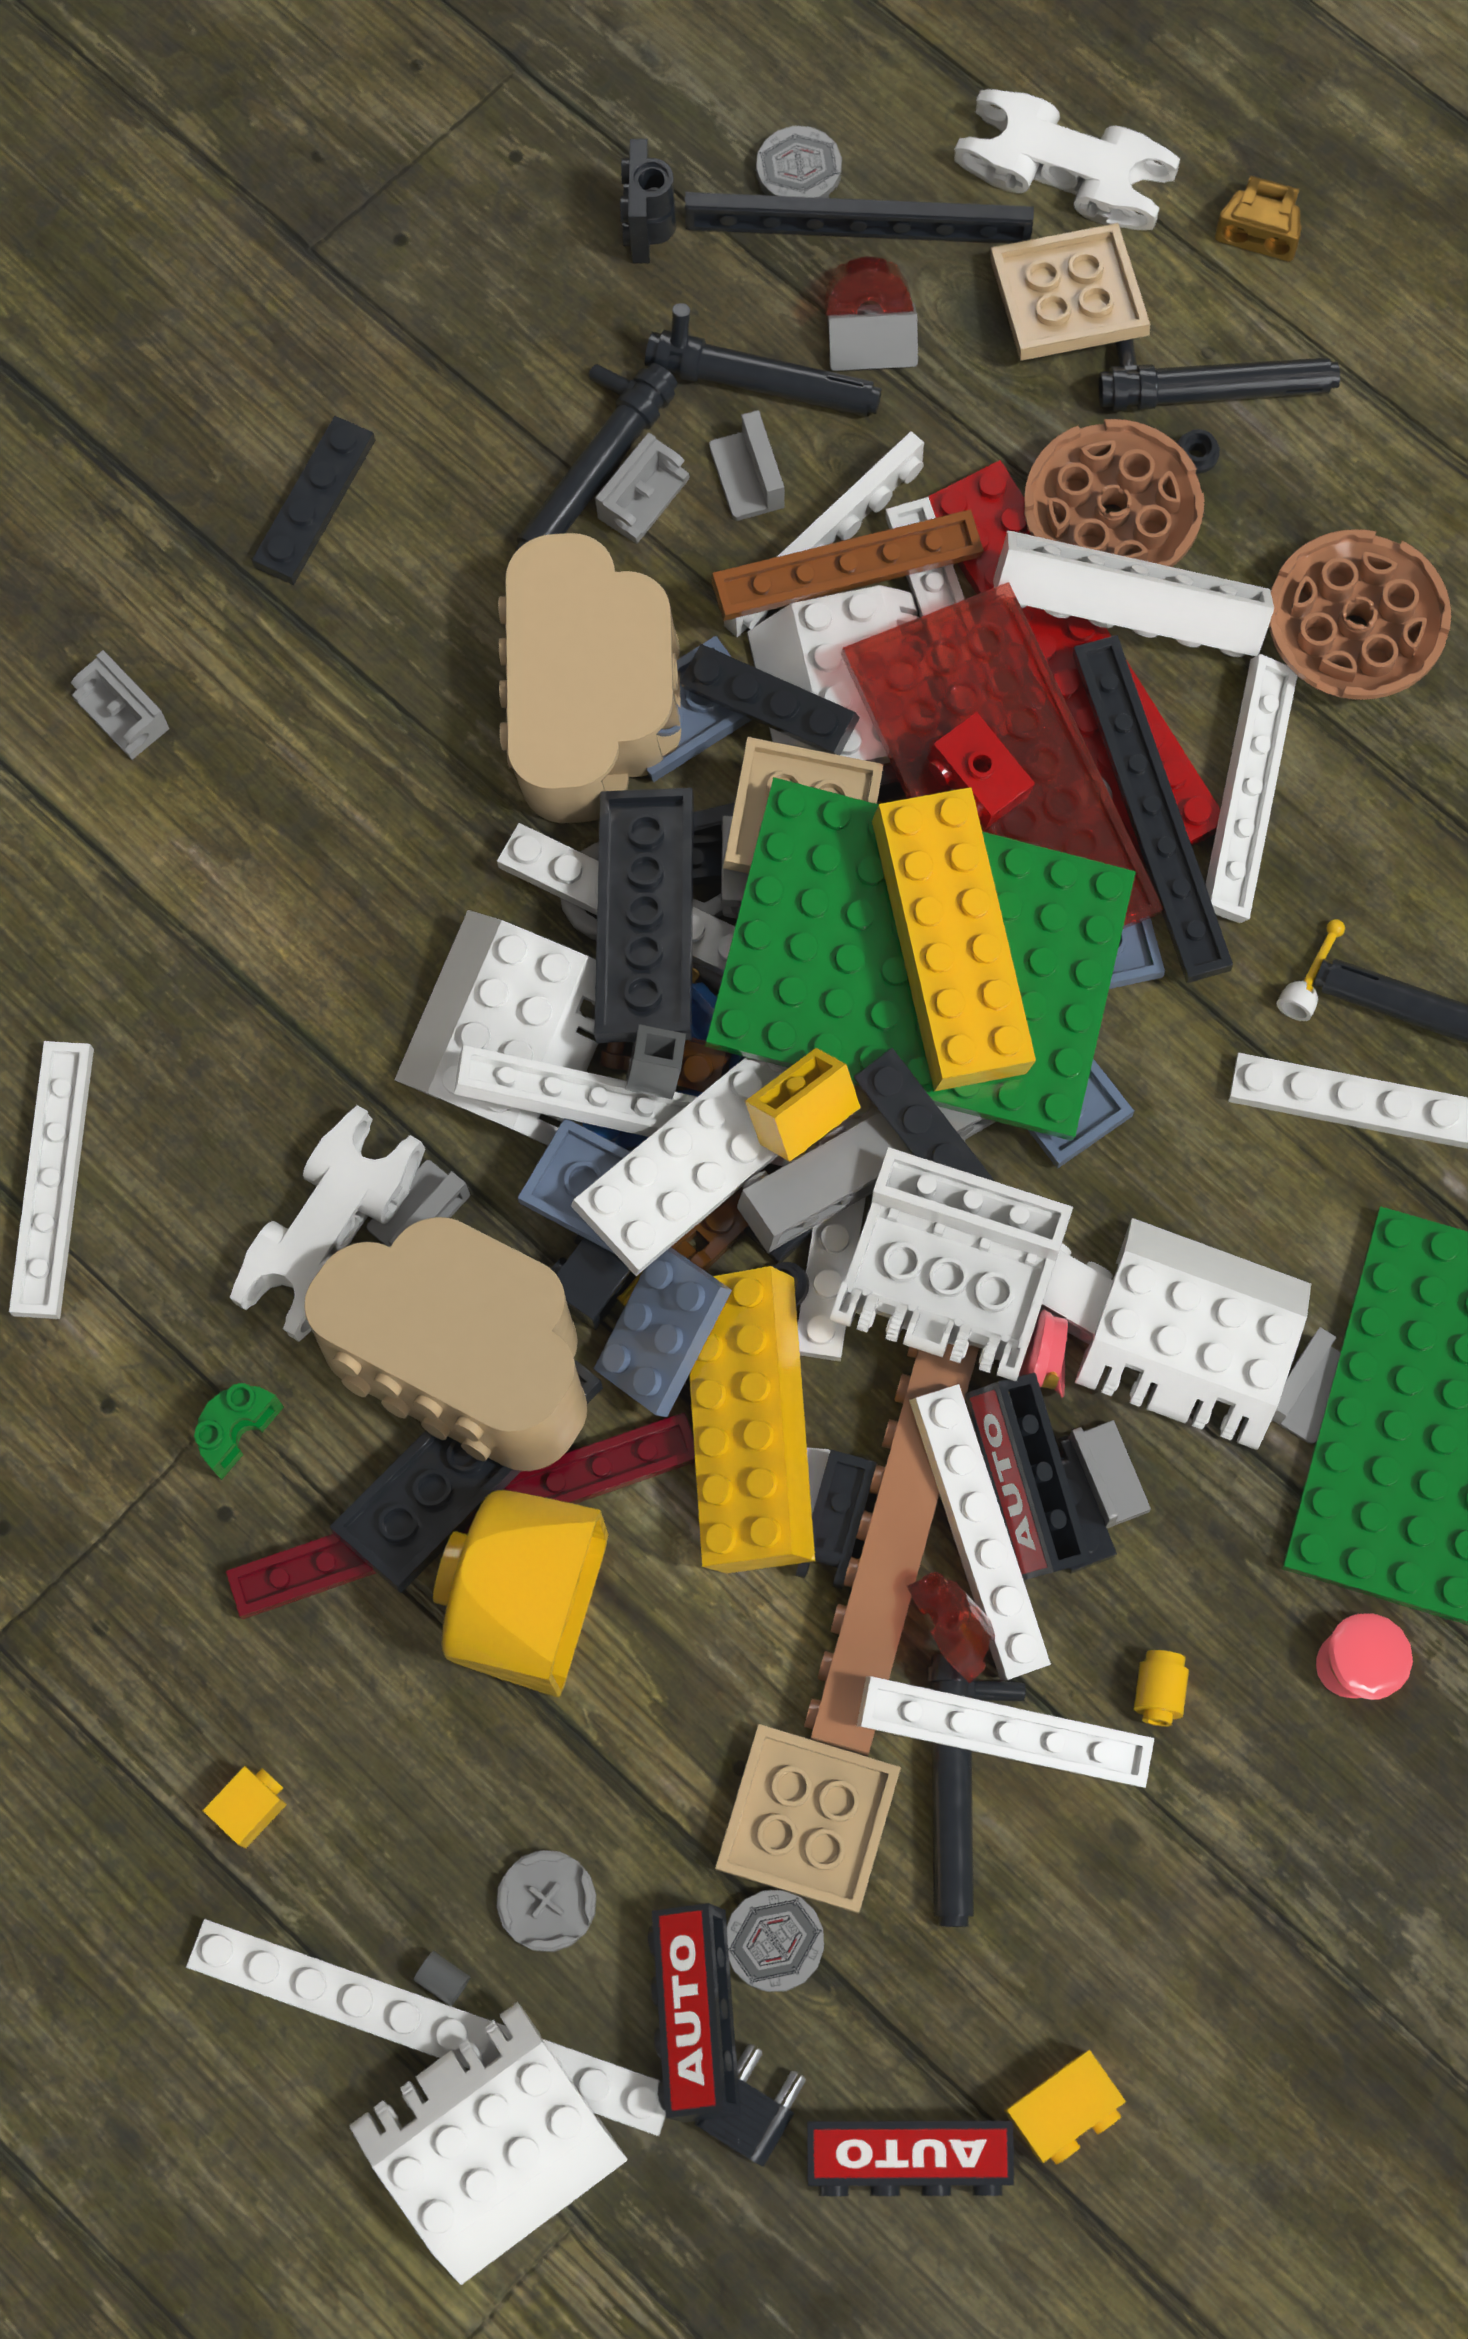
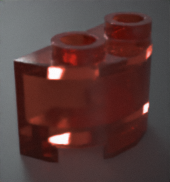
(864, 281)
(960, 1625)

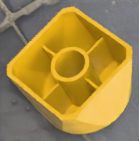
(520, 1588)

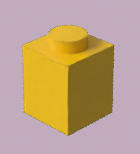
(246, 1805)

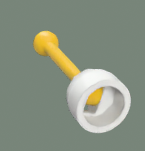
(1299, 997)

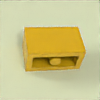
(802, 1104)
(1066, 2108)

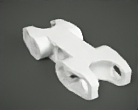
(1066, 159)
(344, 1197)

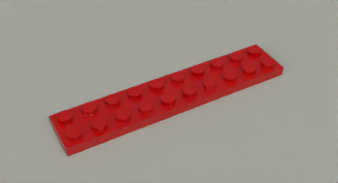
(999, 507)

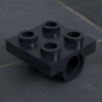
(646, 201)

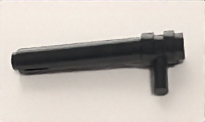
(697, 360)
(1148, 386)
(635, 412)
(1394, 998)
(953, 1799)

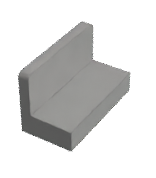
(873, 339)
(748, 470)
(430, 1196)
(1308, 1388)
(1110, 1473)

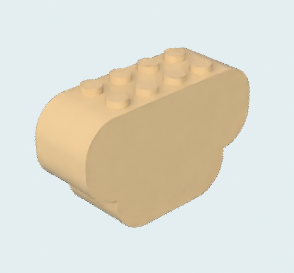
(585, 675)
(455, 1338)

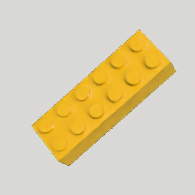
(953, 939)
(752, 1430)

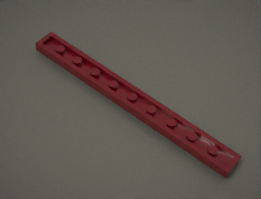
(571, 1479)

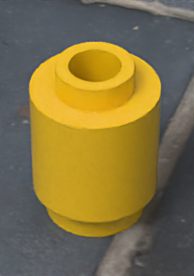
(1161, 1687)

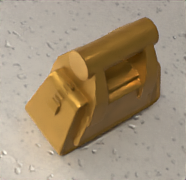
(1262, 219)

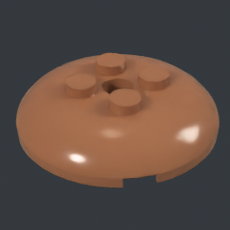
(1122, 467)
(1366, 578)

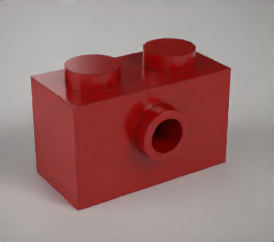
(978, 759)

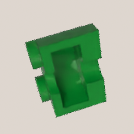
(228, 1418)

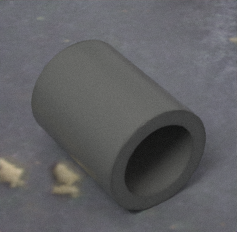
(442, 1978)

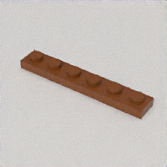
(846, 565)

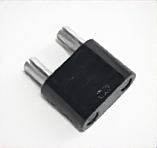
(761, 2117)

